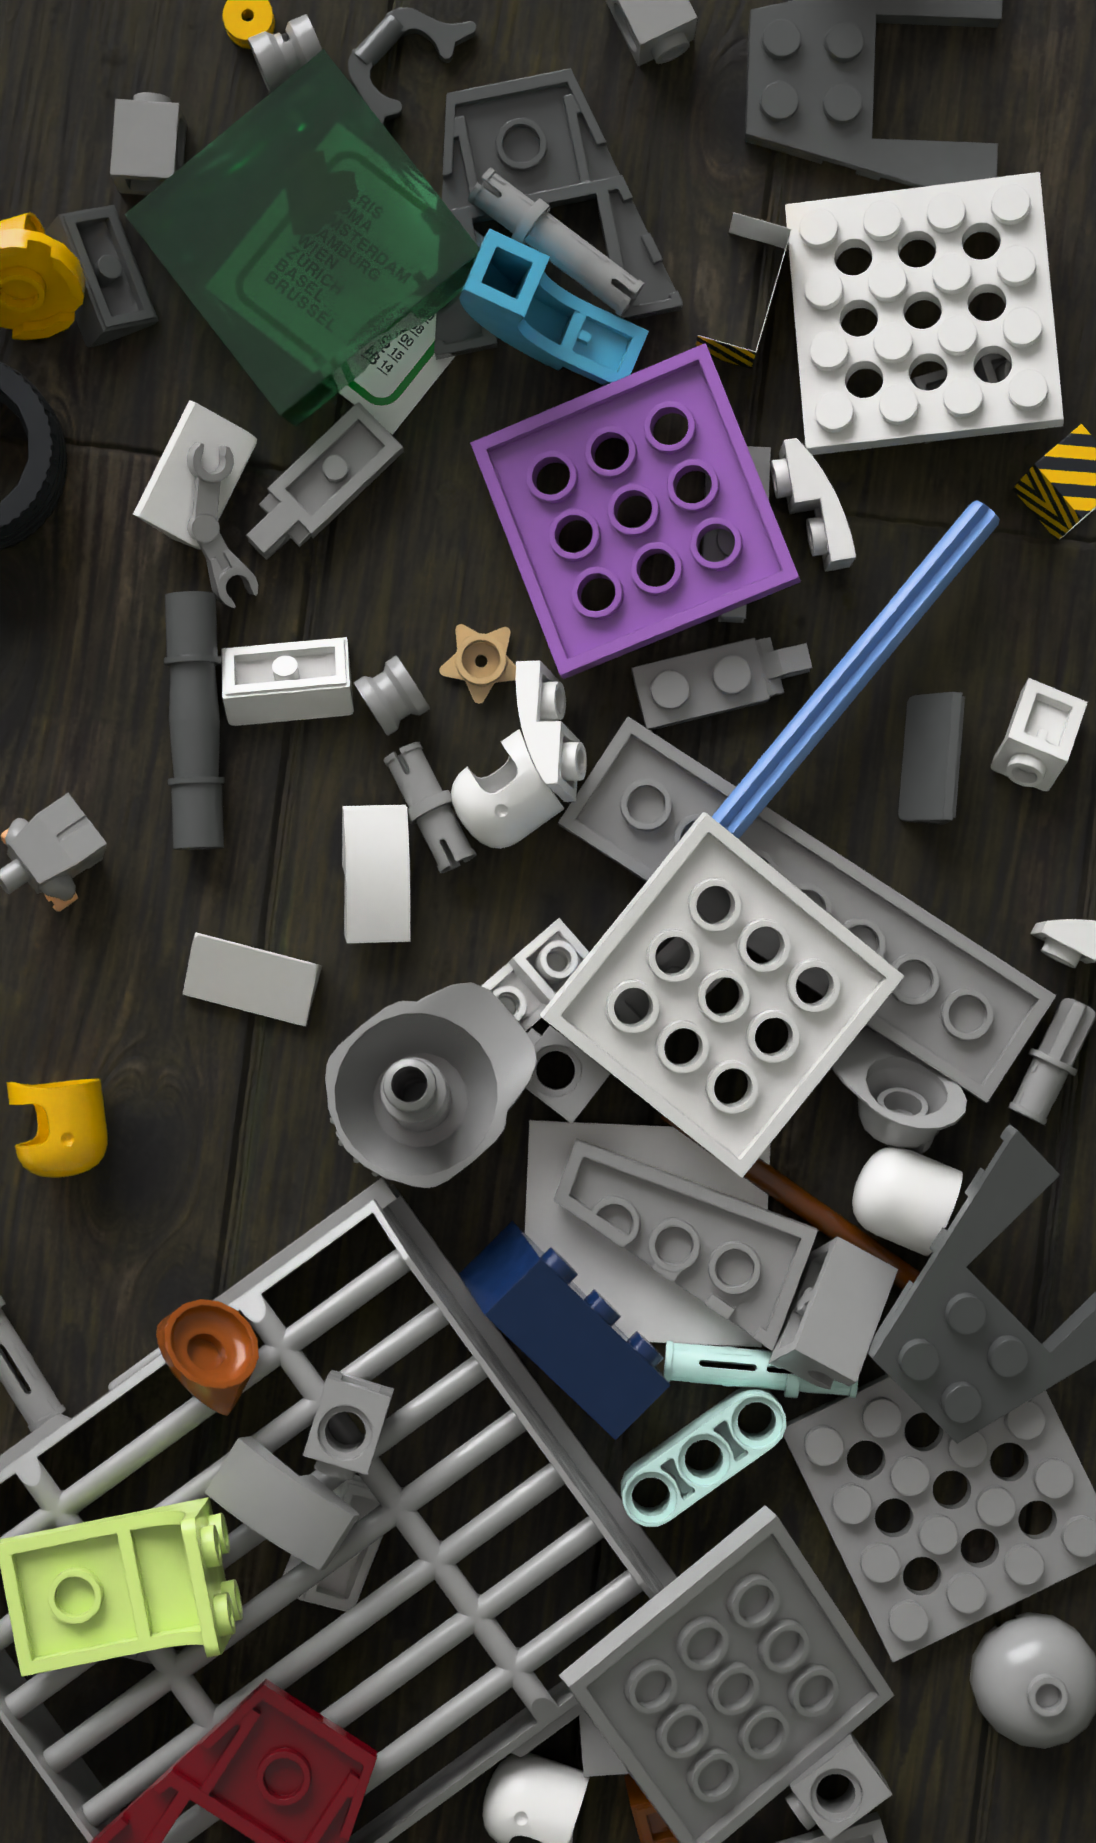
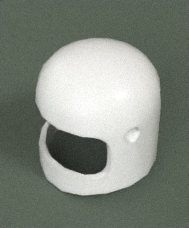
(507, 802)
(905, 1197)
(533, 1799)

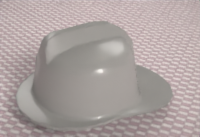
(897, 1094)

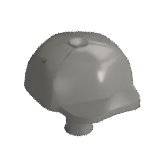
(428, 1084)

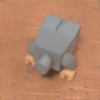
(51, 851)

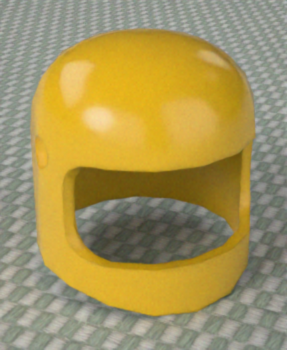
(69, 1126)

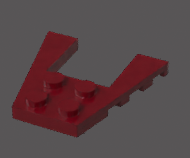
(263, 1770)

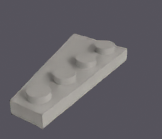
(705, 1241)

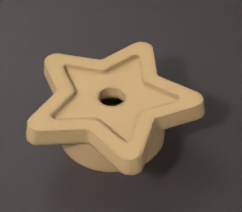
(469, 647)

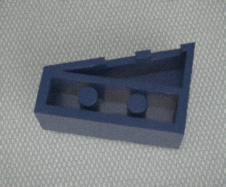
(564, 1330)

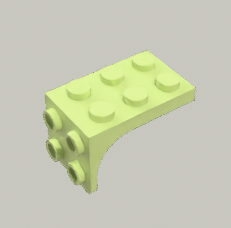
(120, 1587)

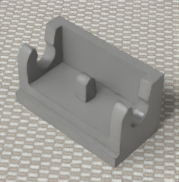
(834, 1314)

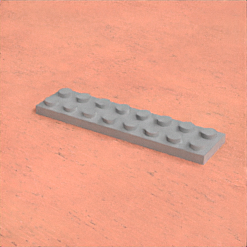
(956, 1000)

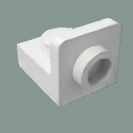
(1039, 736)

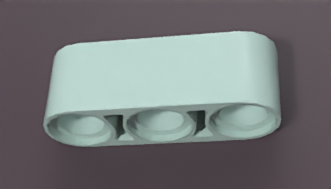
(688, 1484)

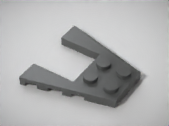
(816, 87)
(551, 149)
(953, 1338)

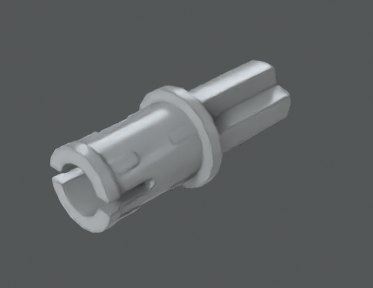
(1053, 1060)

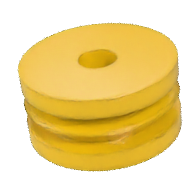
(237, 11)

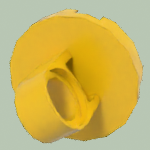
(38, 280)

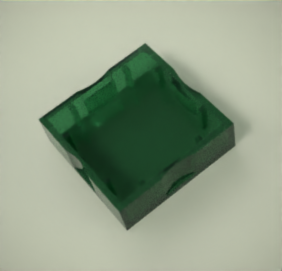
(307, 239)

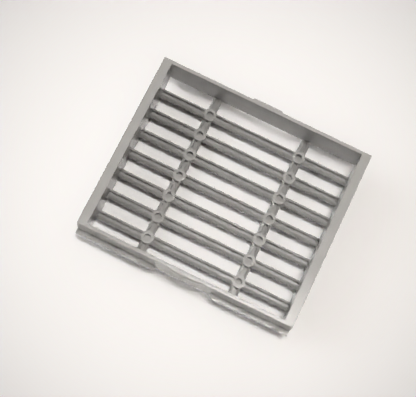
(59, 1755)

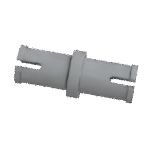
(429, 807)

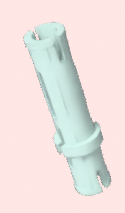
(684, 1359)

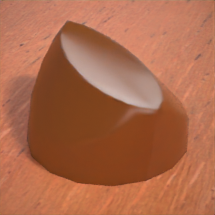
(209, 1351)

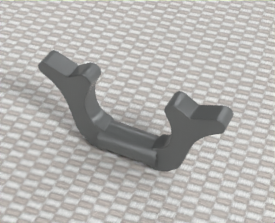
(395, 25)

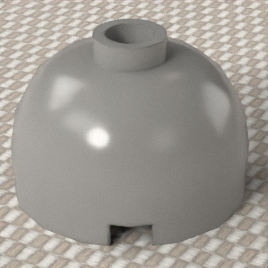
(1035, 1680)

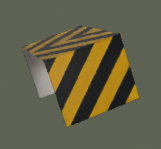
(759, 231)
(1062, 483)

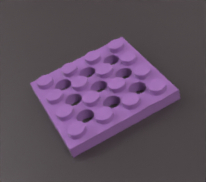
(698, 587)

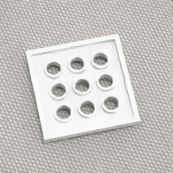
(964, 403)
(816, 1030)

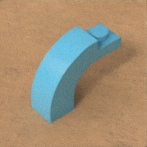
(536, 316)

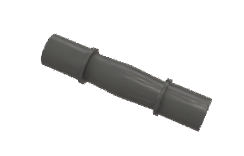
(194, 720)

